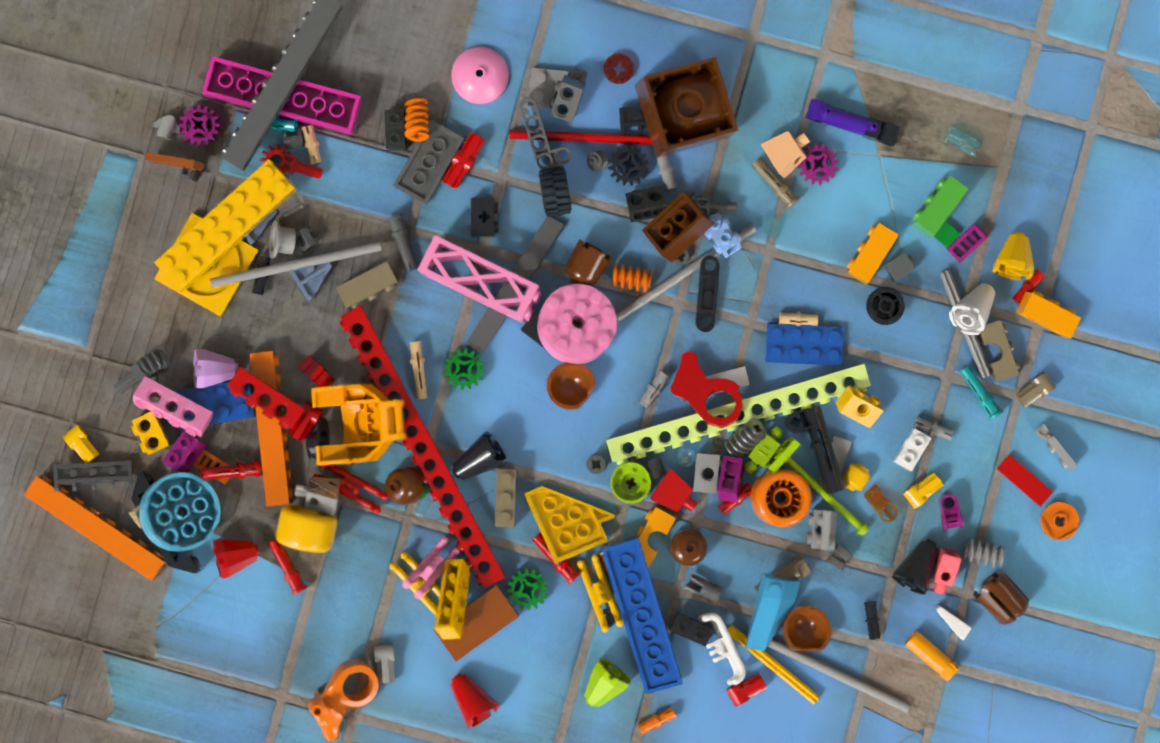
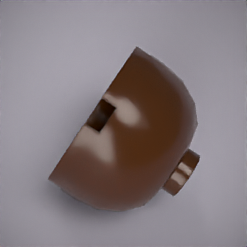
(404, 485)

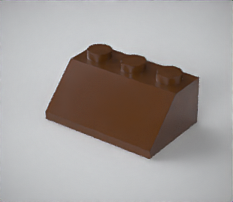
(677, 227)

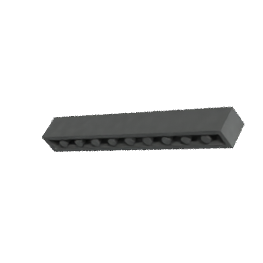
(281, 83)

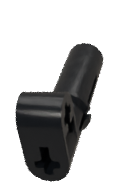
(815, 422)

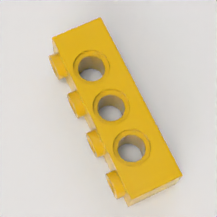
(452, 599)

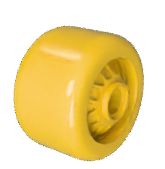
(306, 529)

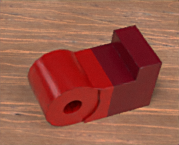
(316, 372)

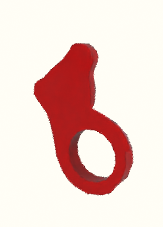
(693, 386)

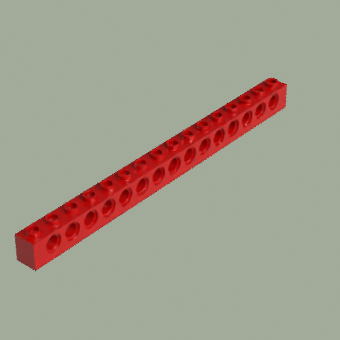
(495, 573)

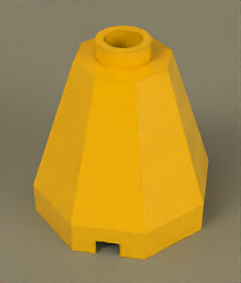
(1015, 258)

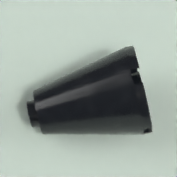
(479, 458)
(917, 567)

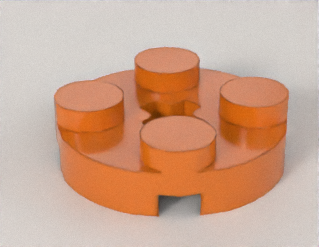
(1070, 522)

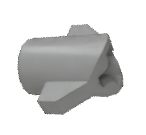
(166, 126)

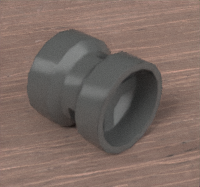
(843, 554)

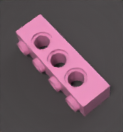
(150, 388)

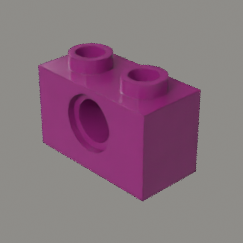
(184, 453)

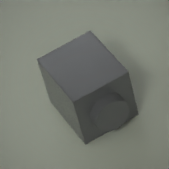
(900, 266)

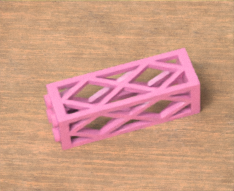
(524, 303)

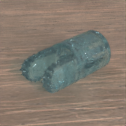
(962, 141)

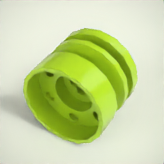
(625, 473)

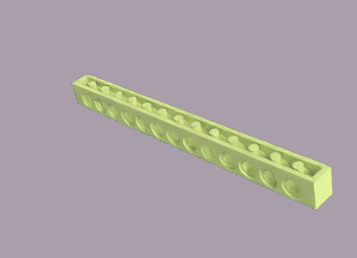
(616, 444)

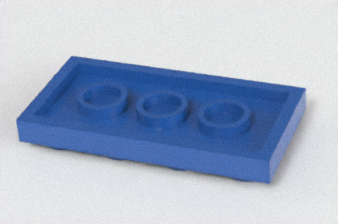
(804, 344)
(219, 401)

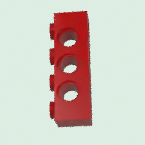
(294, 410)

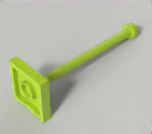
(783, 456)

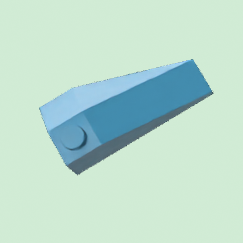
(772, 605)

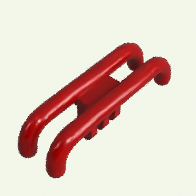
(352, 485)

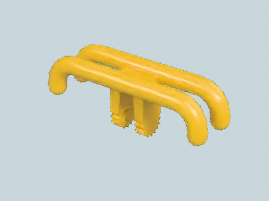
(416, 585)

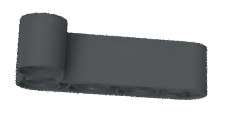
(540, 132)

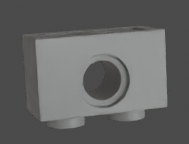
(702, 462)

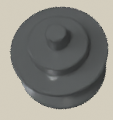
(597, 160)

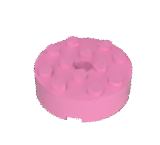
(582, 305)

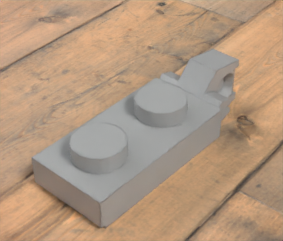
(1054, 446)

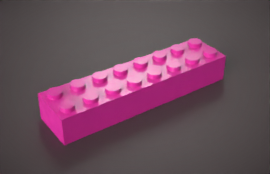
(306, 104)

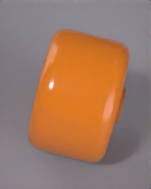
(795, 497)

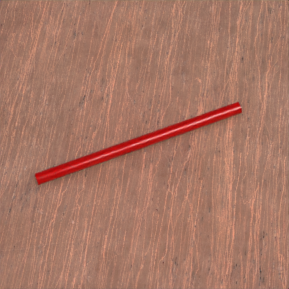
(585, 137)

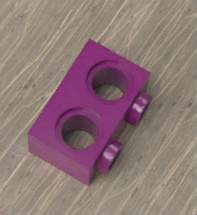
(730, 479)

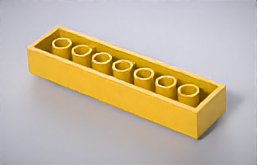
(225, 226)

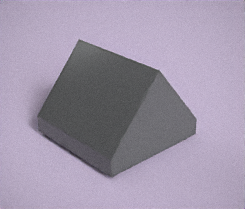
(189, 174)

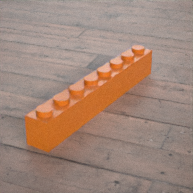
(271, 435)
(96, 528)

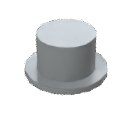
(281, 239)

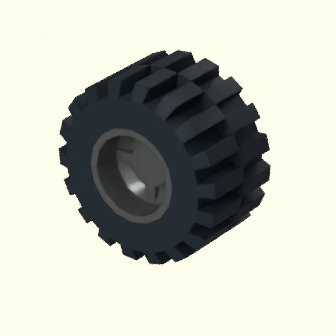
(555, 191)

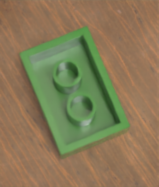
(938, 206)

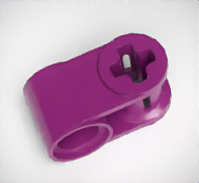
(950, 513)

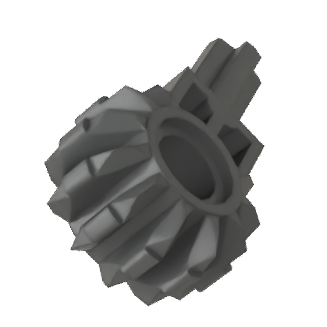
(713, 207)
(148, 366)

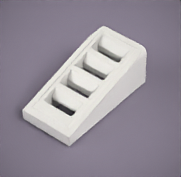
(958, 626)

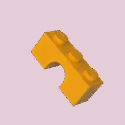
(657, 521)

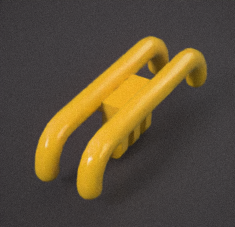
(600, 593)

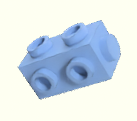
(723, 237)

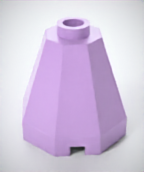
(212, 368)

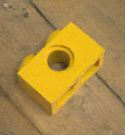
(865, 414)

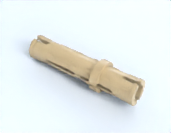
(418, 370)

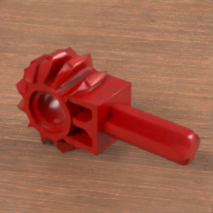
(290, 164)

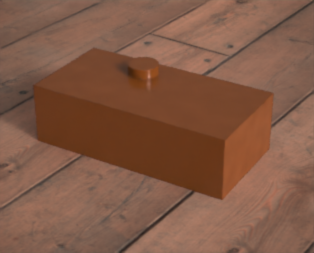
(481, 621)

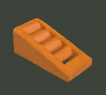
(216, 460)

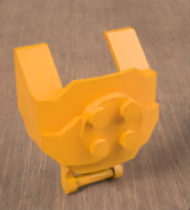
(366, 423)

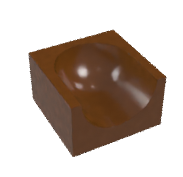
(686, 107)

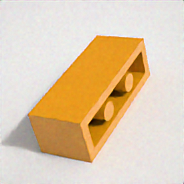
(871, 253)
(1048, 314)

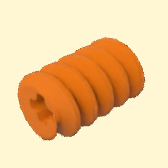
(416, 119)
(631, 278)

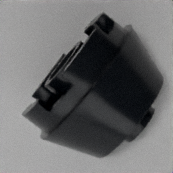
(885, 305)

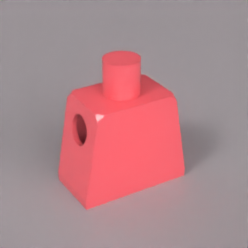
(949, 562)

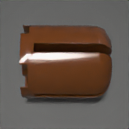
(1002, 598)

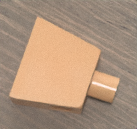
(786, 151)

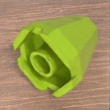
(605, 683)

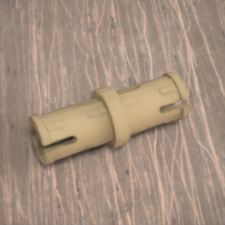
(311, 145)
(798, 318)

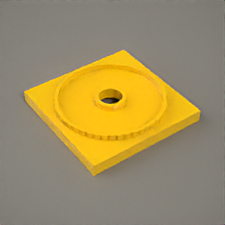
(201, 291)

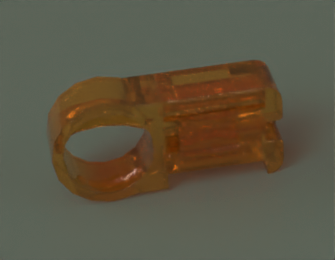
(878, 502)

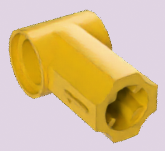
(78, 440)
(920, 492)

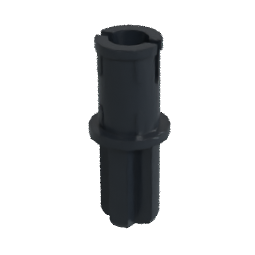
(872, 620)

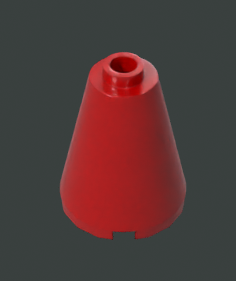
(472, 700)

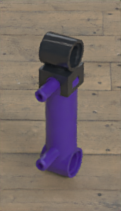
(867, 127)

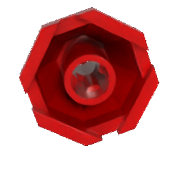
(234, 555)

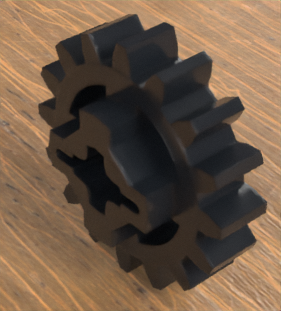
(637, 166)

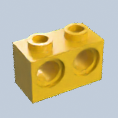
(155, 430)

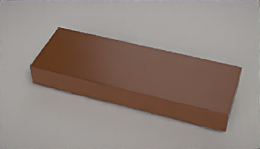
(174, 161)

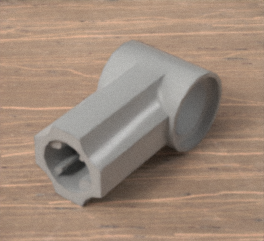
(385, 663)

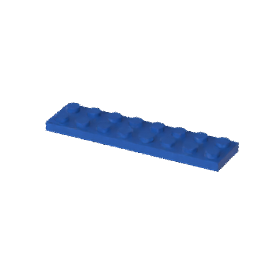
(642, 615)

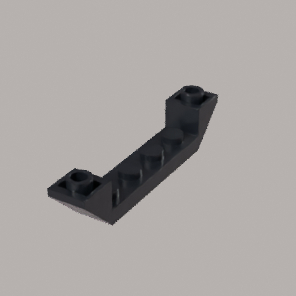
(189, 563)

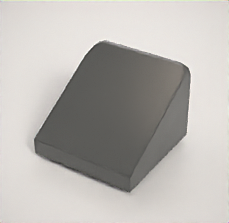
(293, 139)
(656, 467)

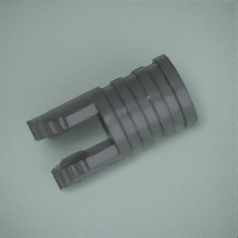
(708, 589)

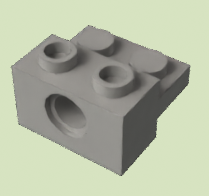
(827, 521)

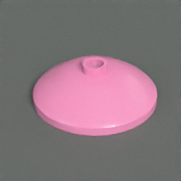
(484, 88)

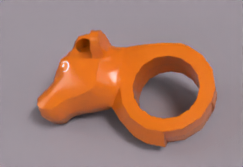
(331, 704)

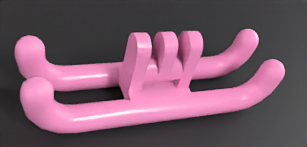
(430, 568)

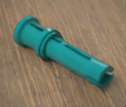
(985, 400)

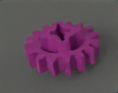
(205, 120)
(825, 170)

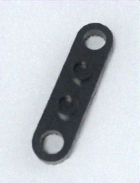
(707, 293)

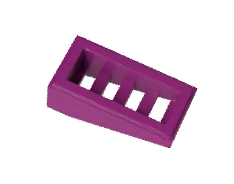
(983, 236)

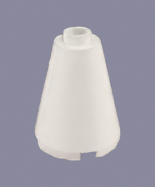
(973, 310)

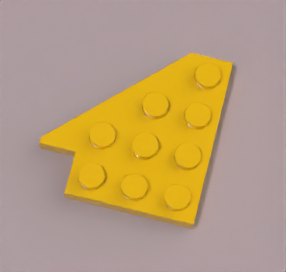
(567, 523)

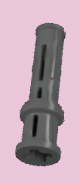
(399, 233)

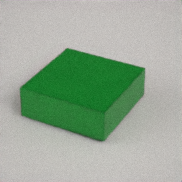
(946, 234)

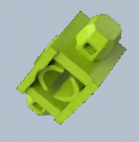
(763, 451)

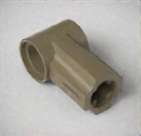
(1039, 387)

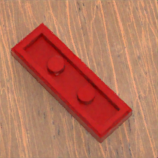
(1024, 480)

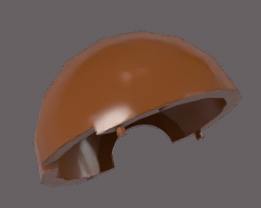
(570, 385)
(807, 629)

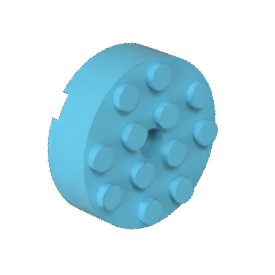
(162, 522)

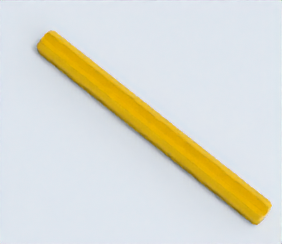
(775, 666)

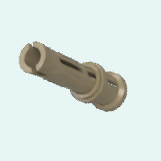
(781, 190)

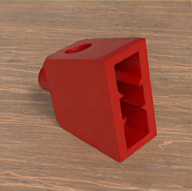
(673, 493)

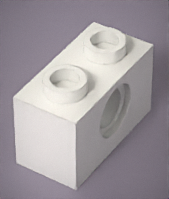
(912, 449)

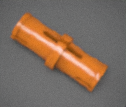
(657, 720)

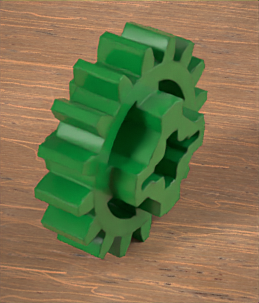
(474, 361)
(519, 593)

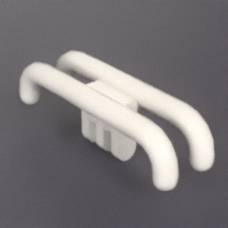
(724, 647)

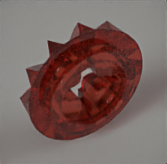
(626, 64)

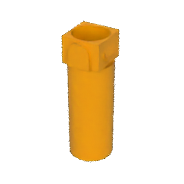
(932, 655)

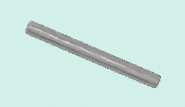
(972, 340)

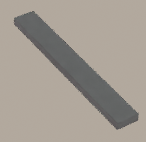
(524, 268)

